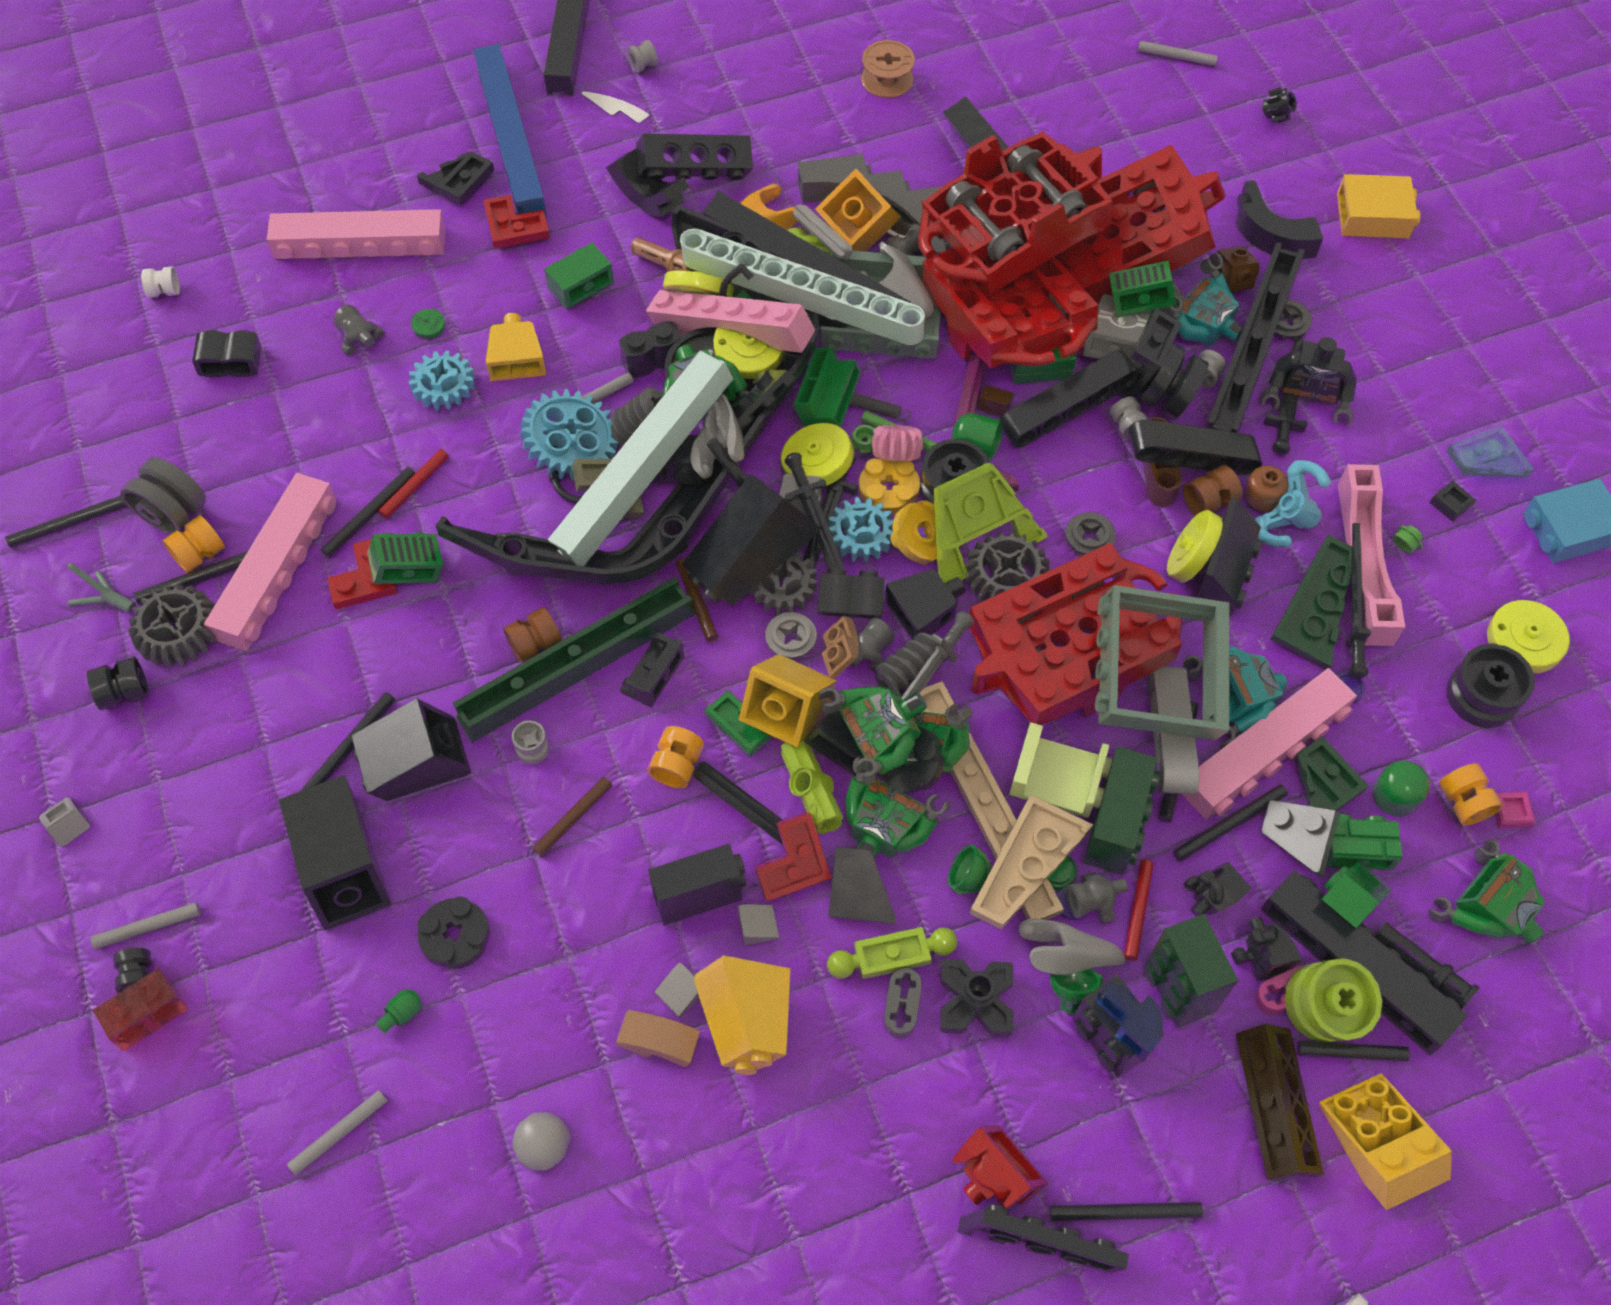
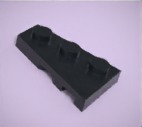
(760, 395)

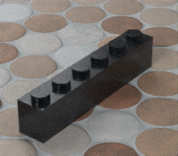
(1406, 994)

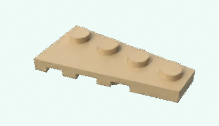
(1029, 856)

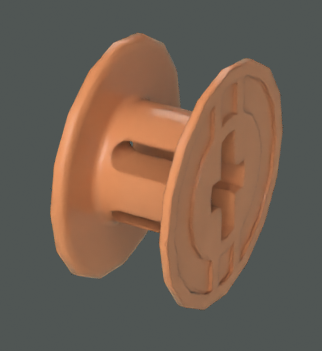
(887, 68)

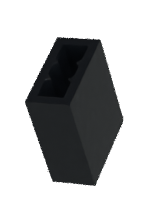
(697, 883)

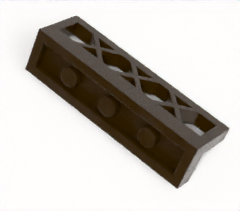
(1276, 1102)

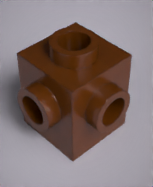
(1239, 268)

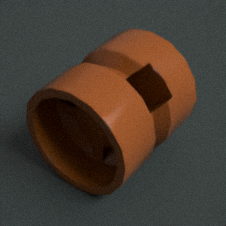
(1212, 490)
(532, 635)

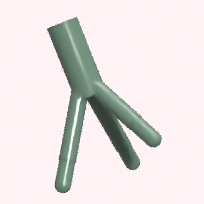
(103, 587)

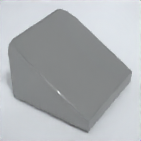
(64, 821)
(757, 923)
(678, 990)

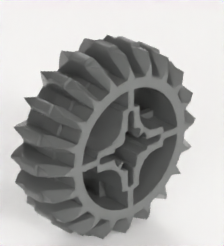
(1005, 559)
(156, 636)

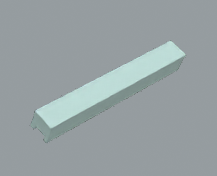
(641, 458)

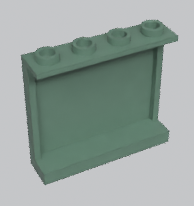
(856, 339)

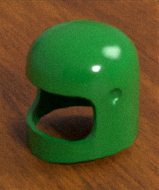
(979, 430)
(1401, 788)

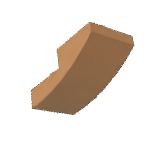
(841, 646)
(659, 1036)

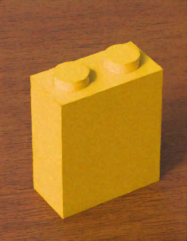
(1377, 206)

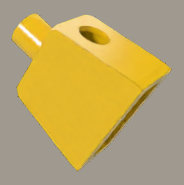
(514, 350)

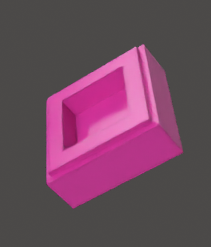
(1515, 811)

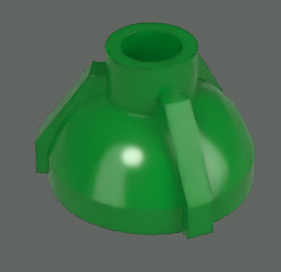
(969, 870)
(1074, 988)

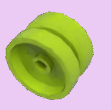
(1333, 1000)

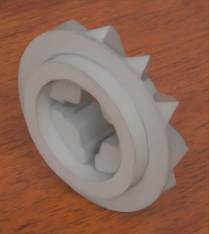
(786, 624)

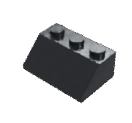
(1231, 558)

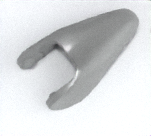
(905, 280)
(723, 425)
(1079, 951)

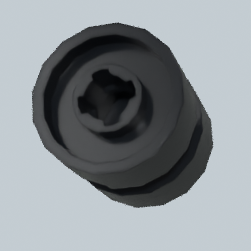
(121, 682)

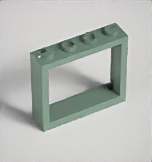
(1215, 661)

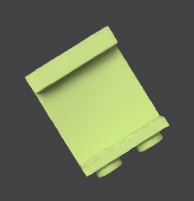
(1060, 774)

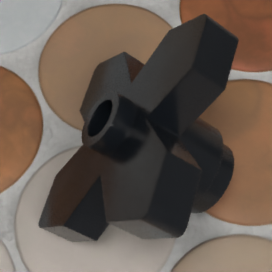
(965, 1007)

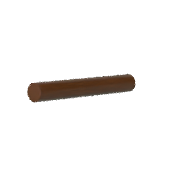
(698, 603)
(572, 816)

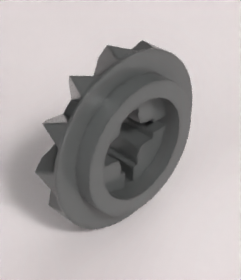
(1301, 320)
(1089, 523)

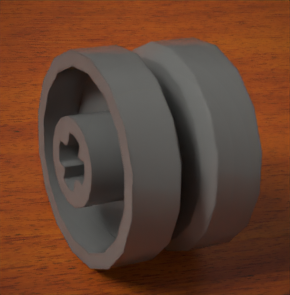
(163, 495)

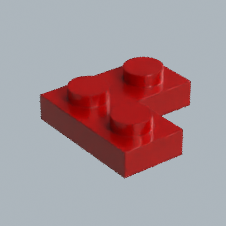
(513, 229)
(358, 585)
(803, 861)

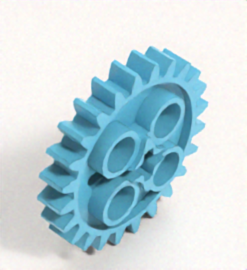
(567, 431)

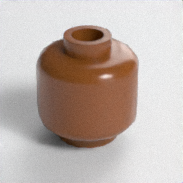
(1266, 488)

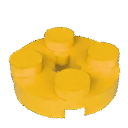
(881, 471)
(906, 534)

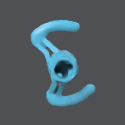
(1295, 505)

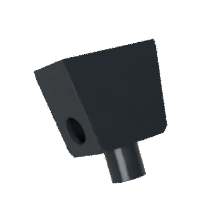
(923, 601)
(835, 740)

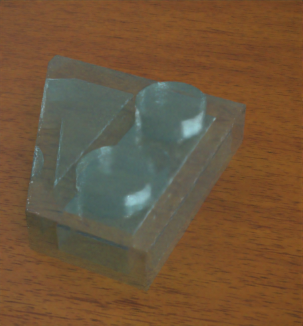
(1490, 455)

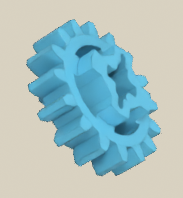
(444, 379)
(862, 533)

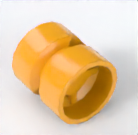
(193, 544)
(676, 757)
(1466, 783)

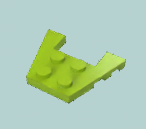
(972, 508)

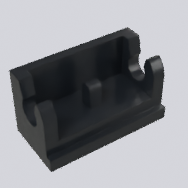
(654, 670)

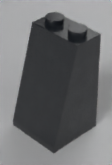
(747, 542)
(333, 852)

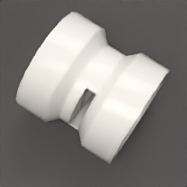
(160, 282)

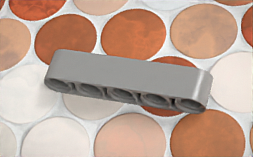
(1175, 753)

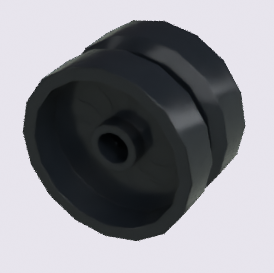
(1174, 382)
(948, 461)
(1490, 685)

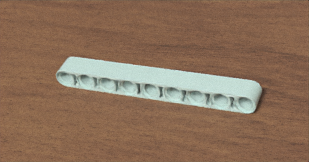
(805, 286)

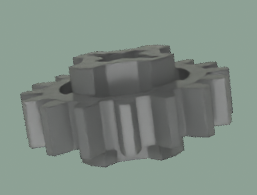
(796, 588)

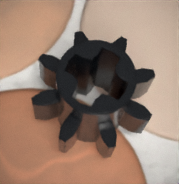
(1279, 105)

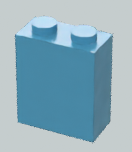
(1571, 520)

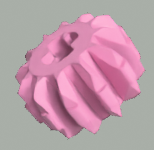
(897, 443)

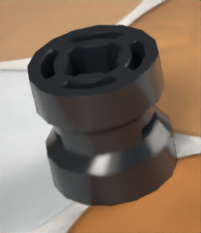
(131, 966)

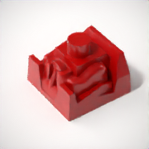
(998, 1168)

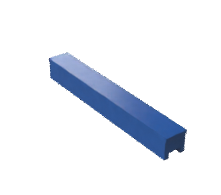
(509, 130)

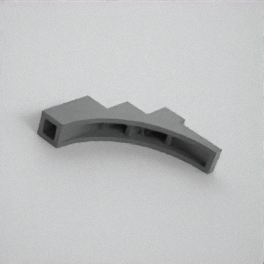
(823, 176)

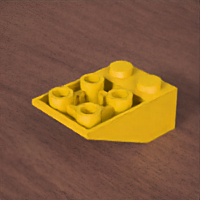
(1387, 1141)

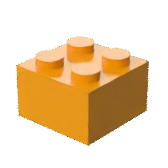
(857, 212)

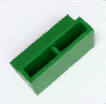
(826, 388)

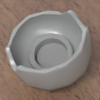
(541, 1141)

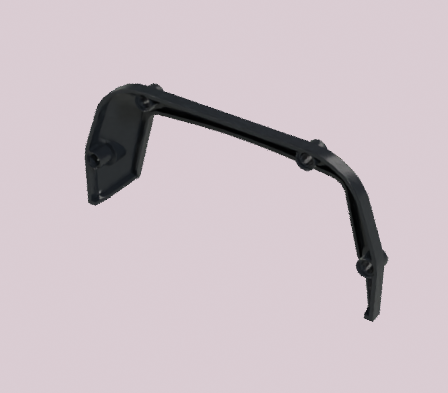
(684, 509)

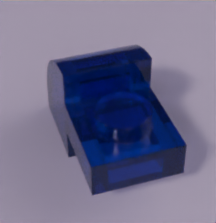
(1140, 1024)

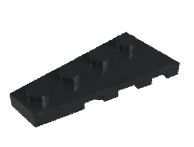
(1043, 1240)

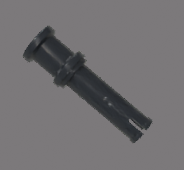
(1445, 973)

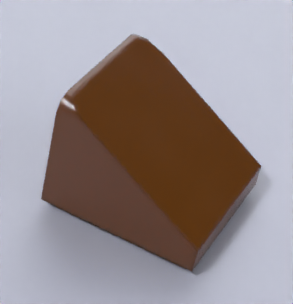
(995, 400)

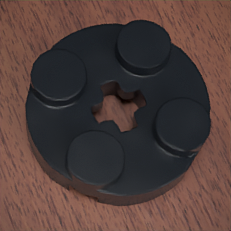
(925, 770)
(435, 925)

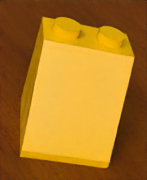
(784, 698)
(745, 1011)

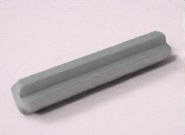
(822, 232)

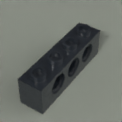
(734, 148)

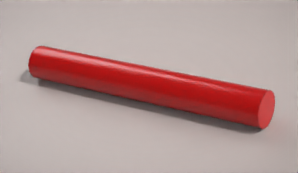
(413, 483)
(1138, 910)

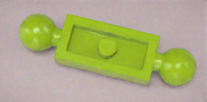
(892, 952)

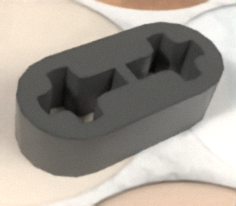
(910, 1004)

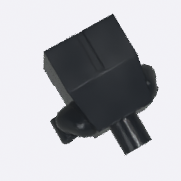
(1216, 889)
(1268, 950)

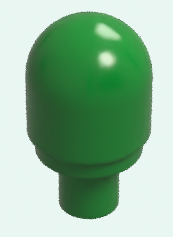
(399, 1010)

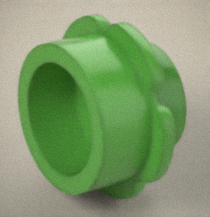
(862, 432)
(1408, 538)

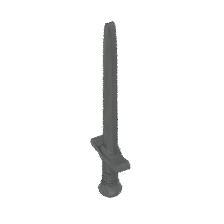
(942, 651)

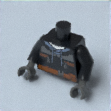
(1315, 373)

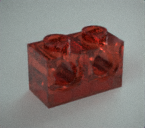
(140, 1009)

